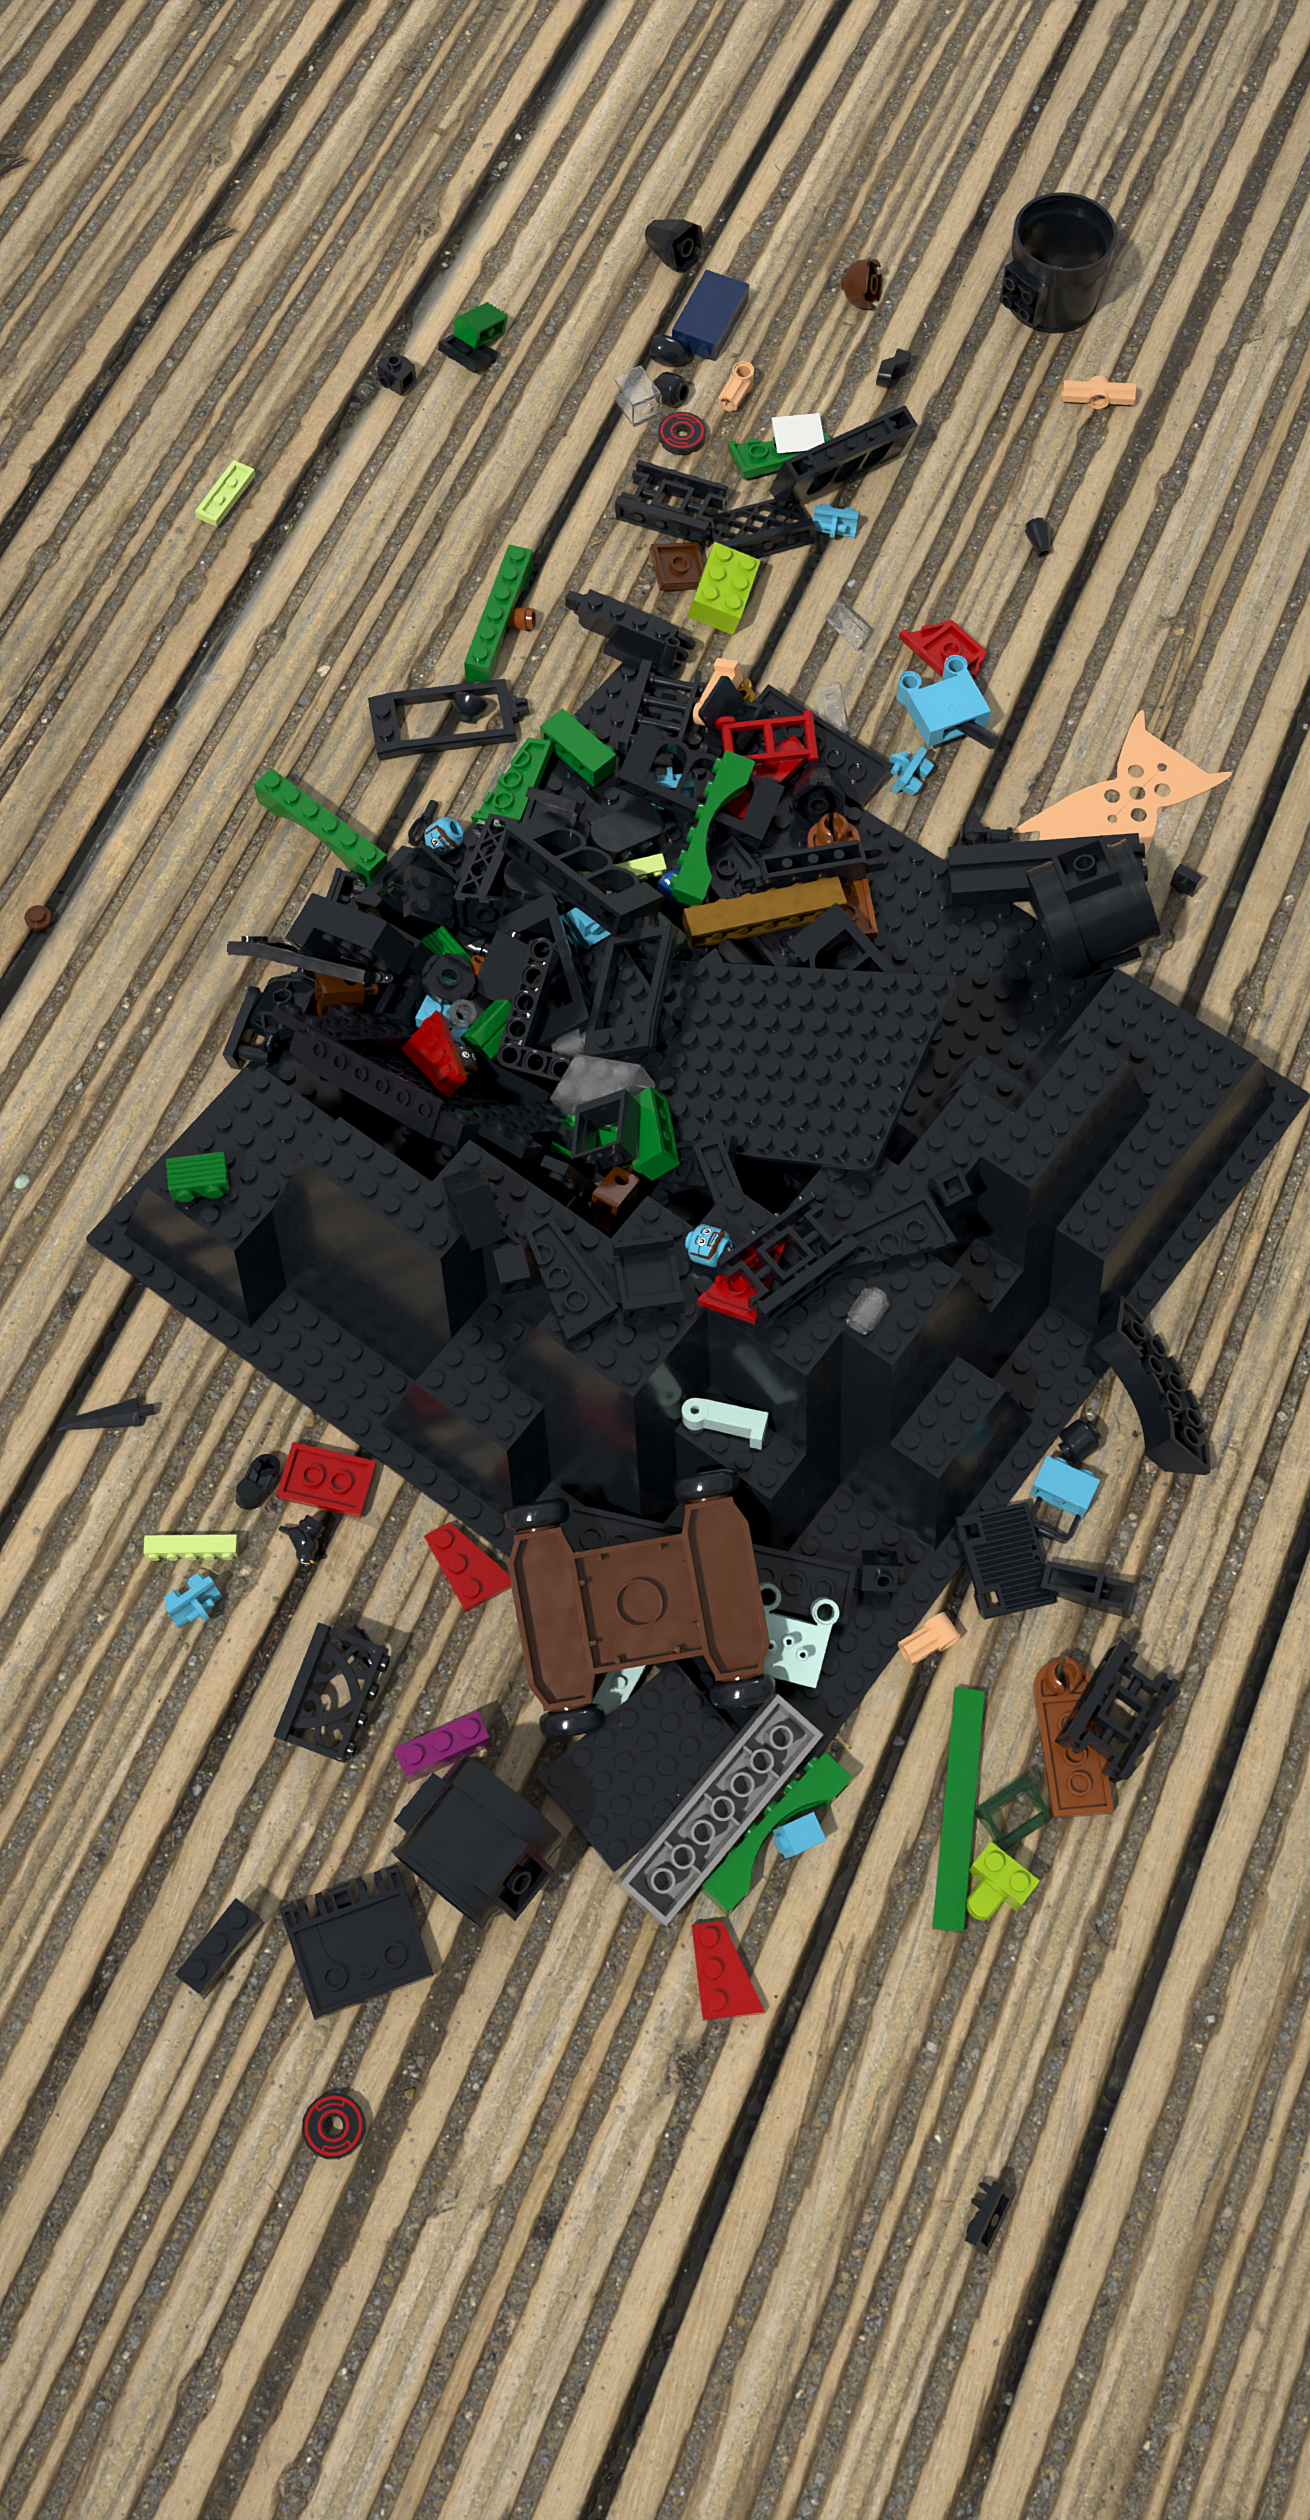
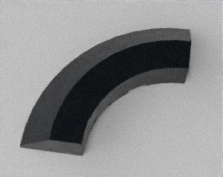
(1153, 1383)

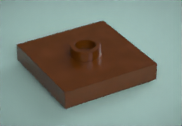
(677, 565)

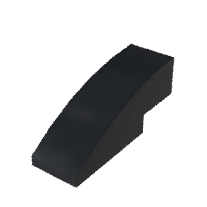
(1089, 1588)

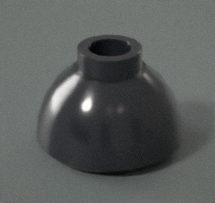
(468, 706)

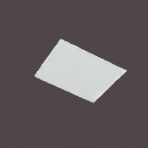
(797, 432)

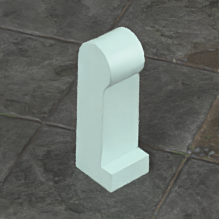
(726, 1418)

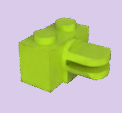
(1000, 1882)

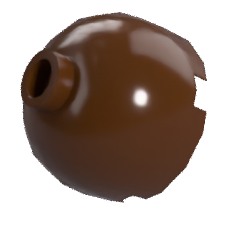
(863, 283)

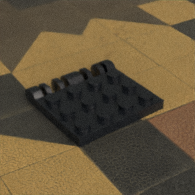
(358, 1947)

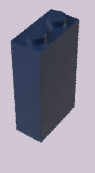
(711, 314)

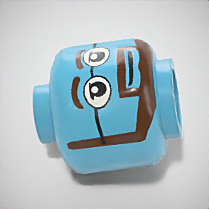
(444, 835)
(707, 1244)

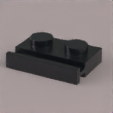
(466, 355)

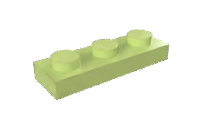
(225, 493)

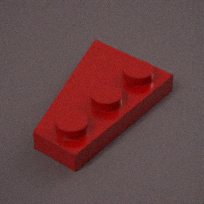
(733, 1297)
(466, 1567)
(721, 1977)

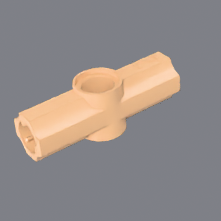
(1098, 392)

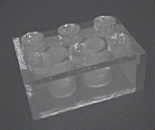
(596, 1077)

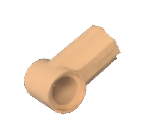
(738, 386)
(935, 1635)

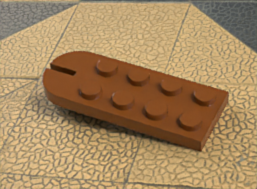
(856, 892)
(1072, 1779)

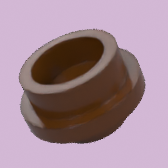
(38, 917)

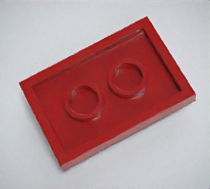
(326, 1480)

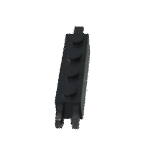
(611, 616)
(806, 865)

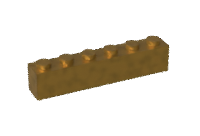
(761, 912)

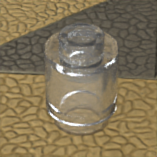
(468, 1011)
(570, 1044)
(867, 1310)

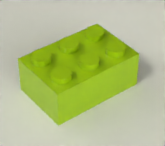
(723, 588)

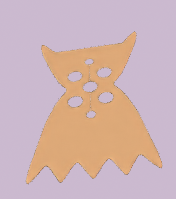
(1087, 810)

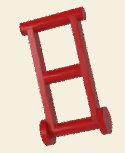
(728, 725)

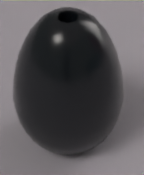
(667, 351)

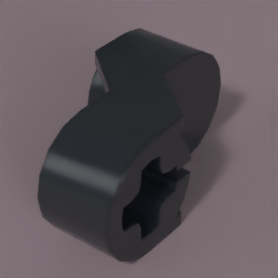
(893, 368)
(262, 1470)

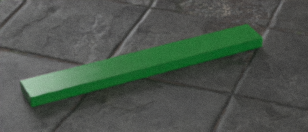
(958, 1810)

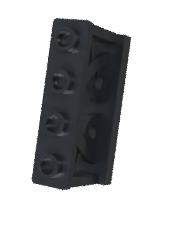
(321, 1652)

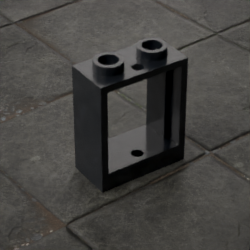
(620, 1108)

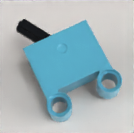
(948, 706)

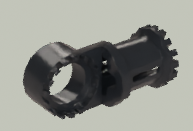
(983, 835)
(473, 941)

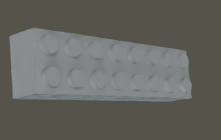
(718, 1809)

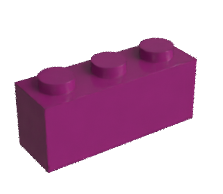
(442, 1747)

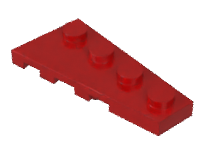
(777, 770)
(436, 1054)

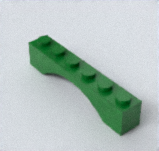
(488, 639)
(290, 802)
(695, 876)
(817, 1788)

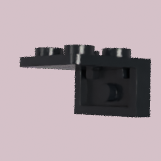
(727, 701)

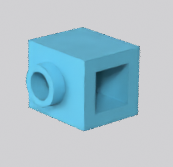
(798, 1835)

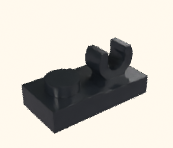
(991, 2213)

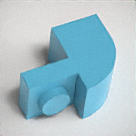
(585, 929)

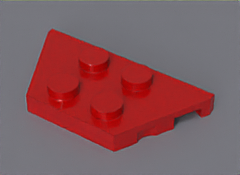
(942, 640)

